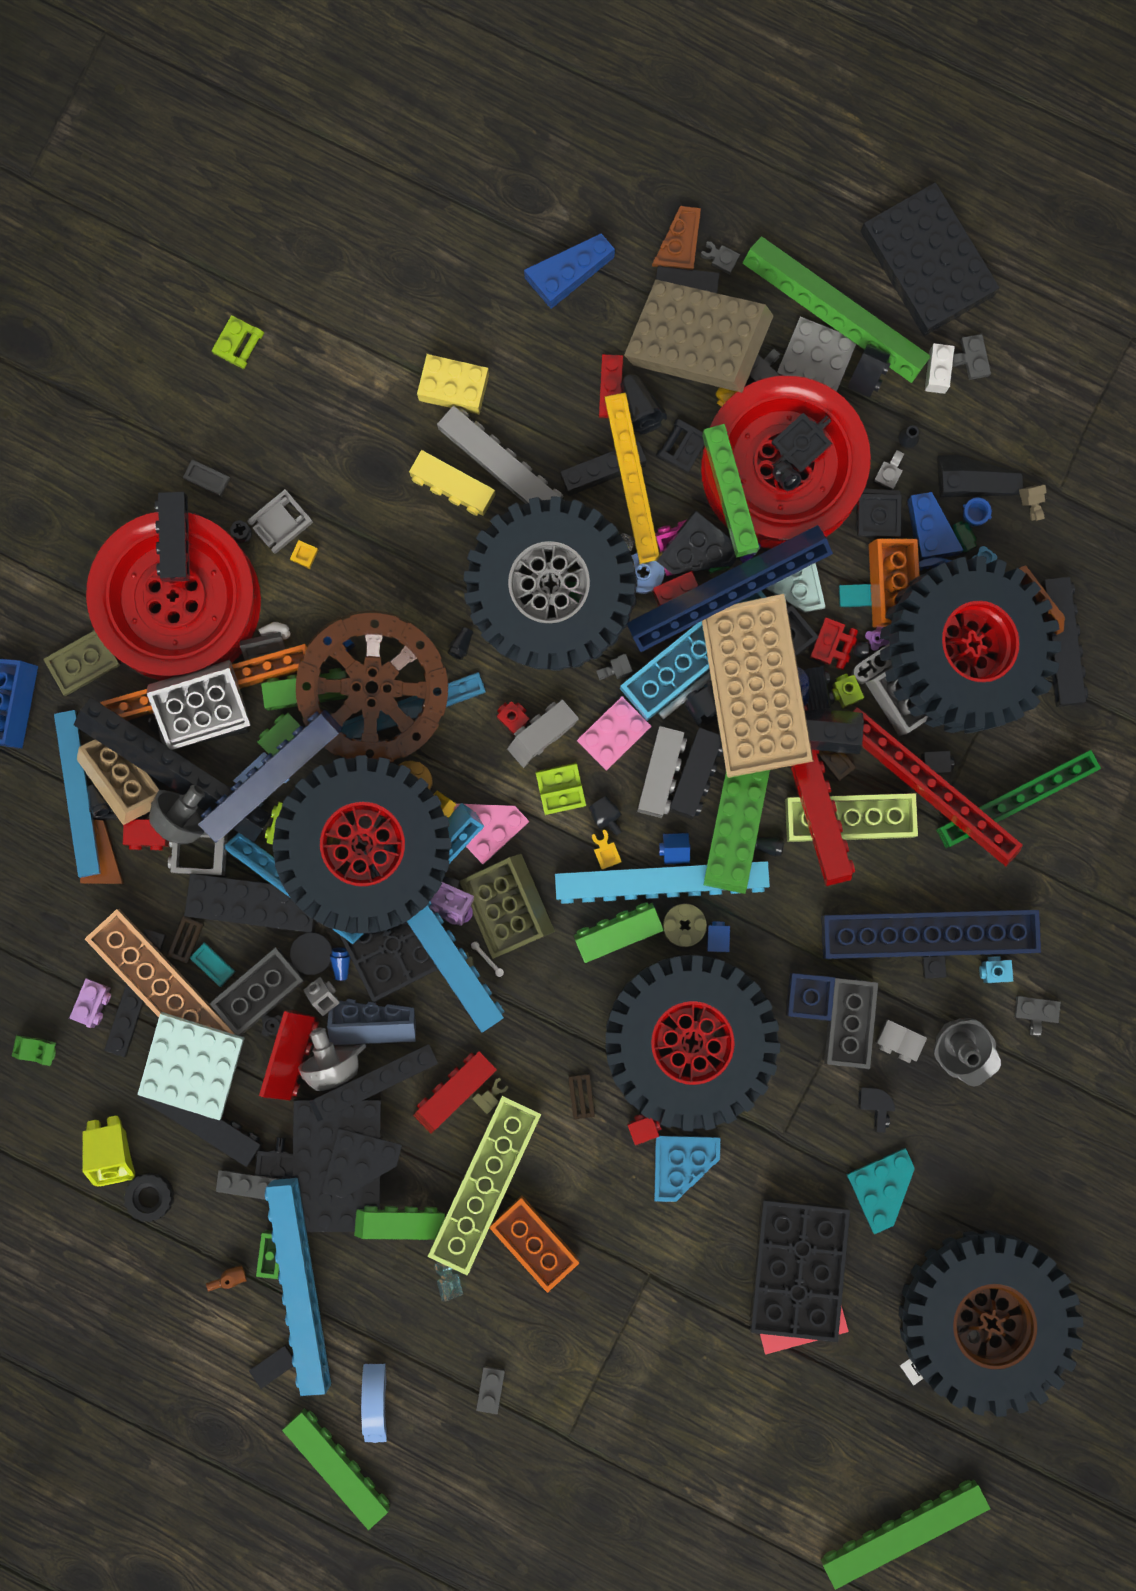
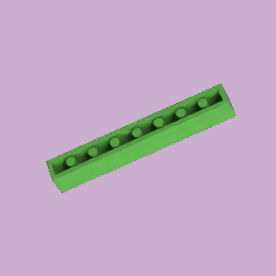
(905, 1533)

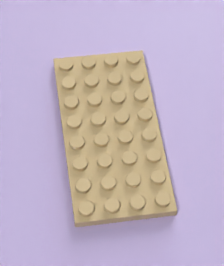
(757, 687)

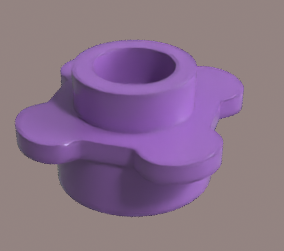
(871, 637)

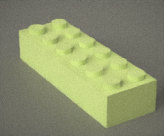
(860, 817)

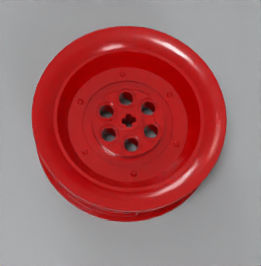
(832, 480)
(123, 600)

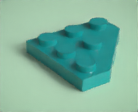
(882, 1188)

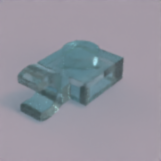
(449, 1284)

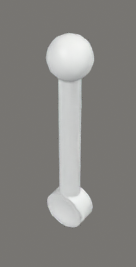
(498, 971)

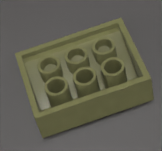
(507, 906)

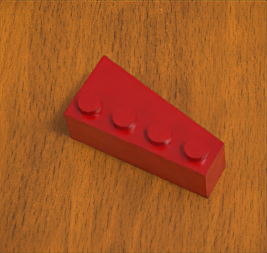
(454, 1092)

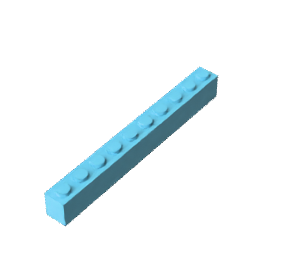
(647, 882)

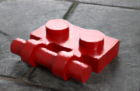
(828, 640)

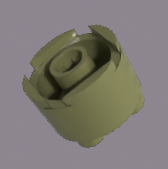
(696, 925)

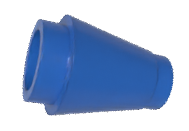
(340, 962)

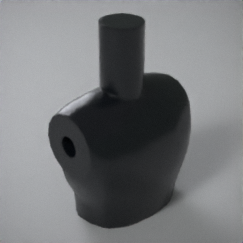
(605, 814)

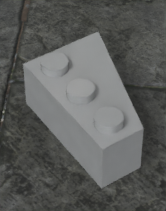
(542, 732)

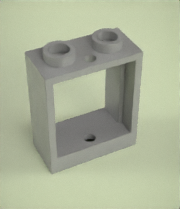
(219, 859)

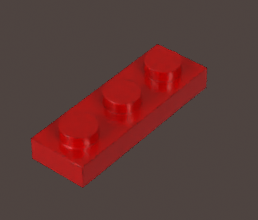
(610, 380)

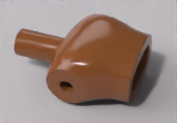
(235, 1276)

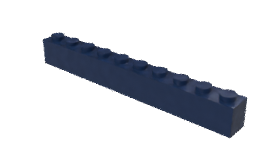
(729, 588)

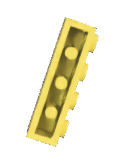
(452, 483)

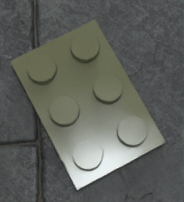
(80, 663)

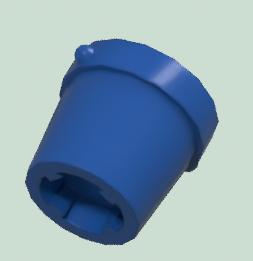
(976, 512)

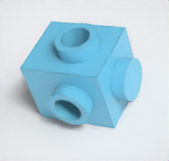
(996, 970)

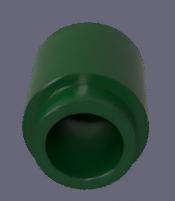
(965, 536)

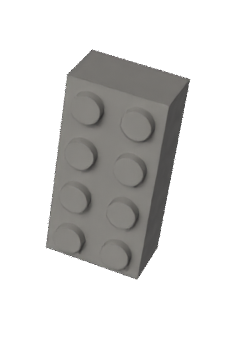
(660, 773)

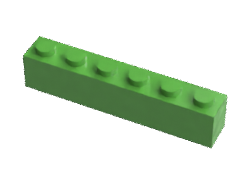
(730, 490)
(336, 1468)

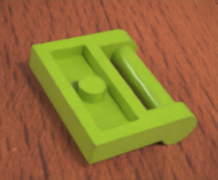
(232, 338)

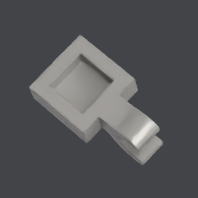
(889, 473)

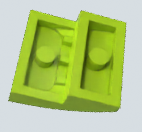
(560, 788)

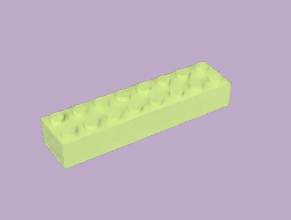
(484, 1185)

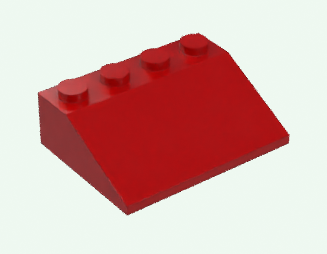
(287, 1054)

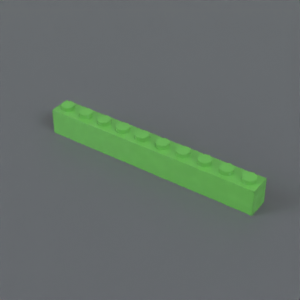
(834, 307)

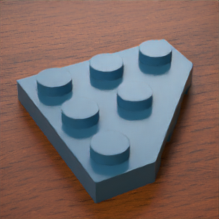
(681, 1163)

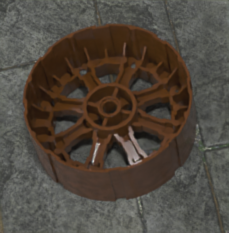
(390, 626)

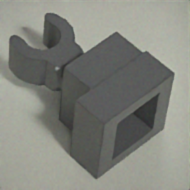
(619, 667)

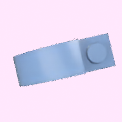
(373, 1403)

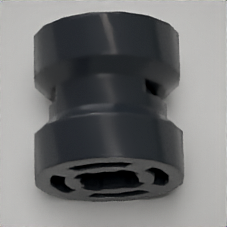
(786, 476)

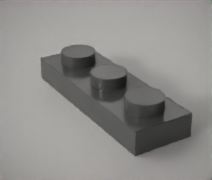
(242, 1184)

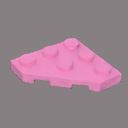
(500, 826)

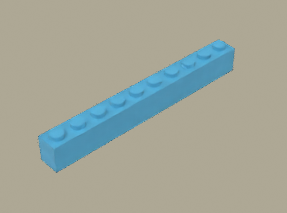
(451, 961)
(298, 1286)

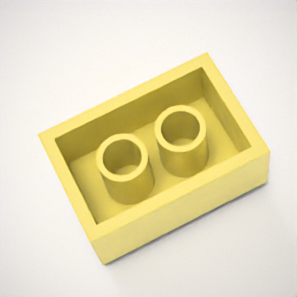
(453, 383)

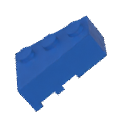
(931, 528)

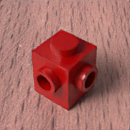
(512, 716)
(643, 1129)

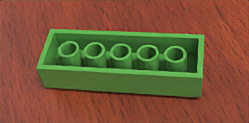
(736, 831)

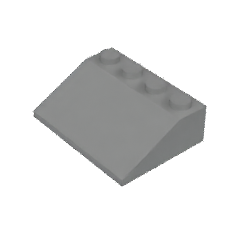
(198, 705)

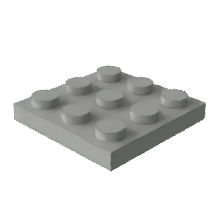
(817, 354)

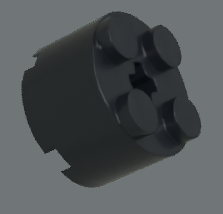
(702, 705)

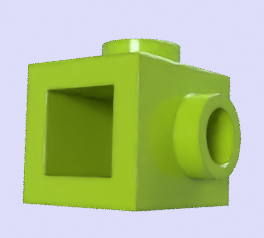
(847, 690)

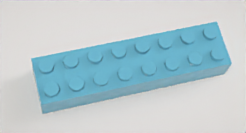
(671, 671)

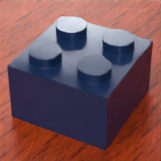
(810, 996)

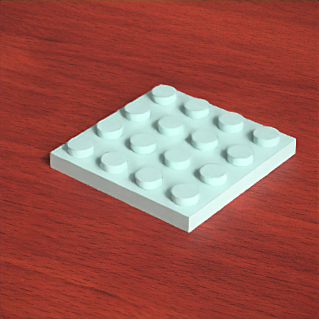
(190, 1066)

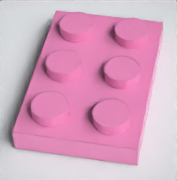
(614, 733)

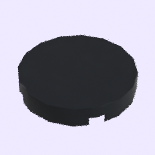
(311, 953)

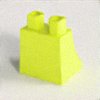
(106, 1153)

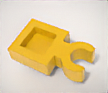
(606, 853)

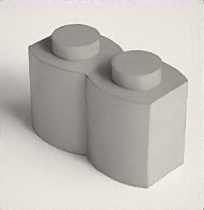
(900, 1040)

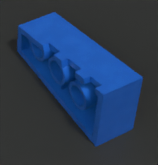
(566, 271)

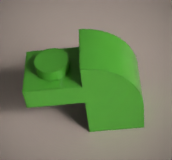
(34, 1050)

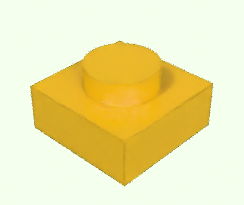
(304, 554)

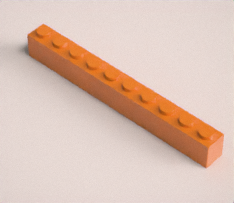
(247, 674)

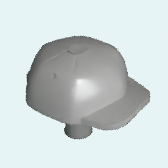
(331, 1064)

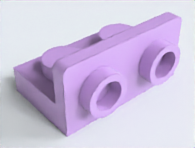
(451, 904)
(90, 1003)

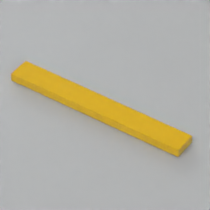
(632, 477)

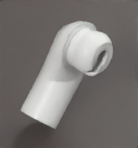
(275, 627)

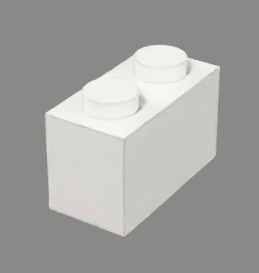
(939, 368)

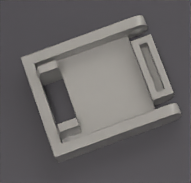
(277, 524)

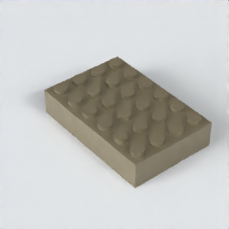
(699, 335)

